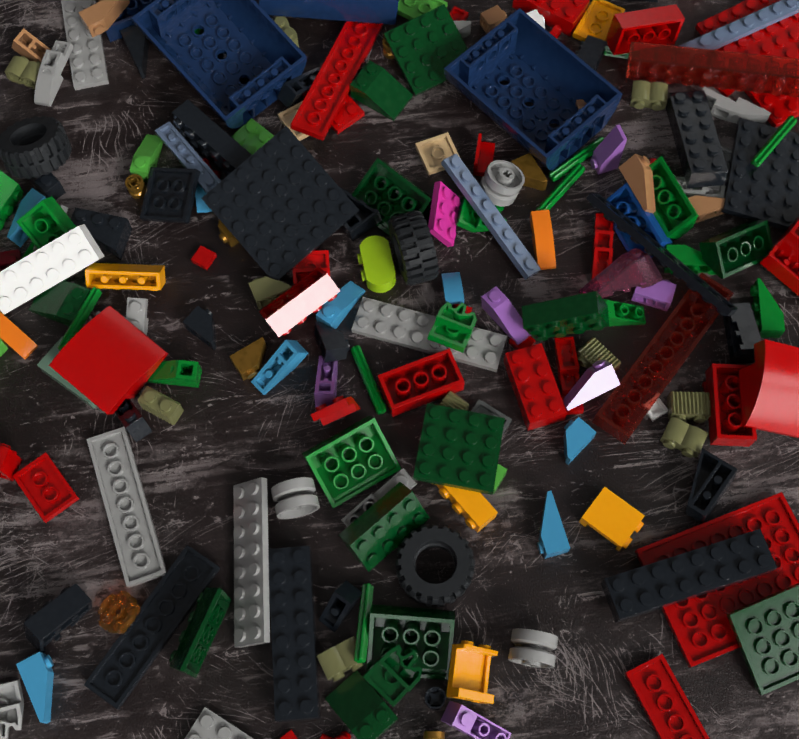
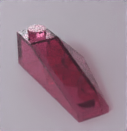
(627, 271)

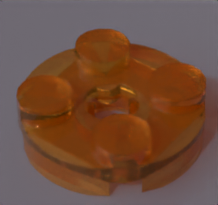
(118, 623)

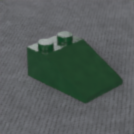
(380, 91)
(60, 302)
(361, 708)

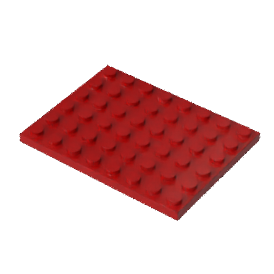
(775, 40)
(702, 621)

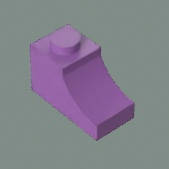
(656, 296)

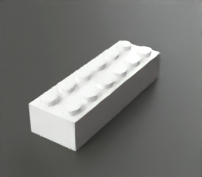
(47, 267)

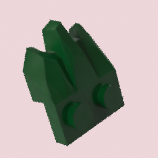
(393, 674)

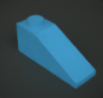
(16, 233)
(335, 311)
(282, 363)
(552, 533)
(38, 679)

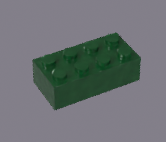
(565, 316)
(384, 526)

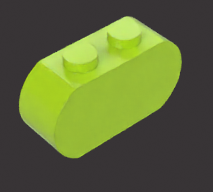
(377, 264)

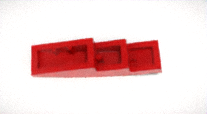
(602, 244)
(567, 368)

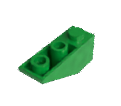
(690, 257)
(767, 312)
(625, 314)
(177, 373)

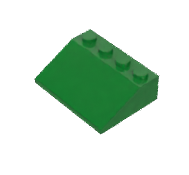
(351, 461)

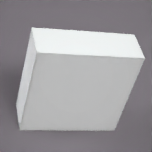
(657, 410)

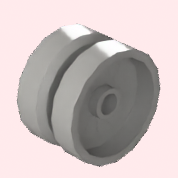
(502, 182)
(295, 498)
(533, 648)

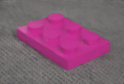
(444, 214)

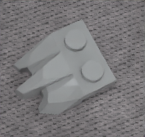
(11, 707)

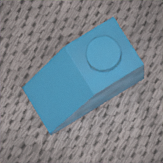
(576, 438)

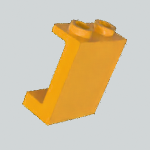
(613, 518)
(470, 672)

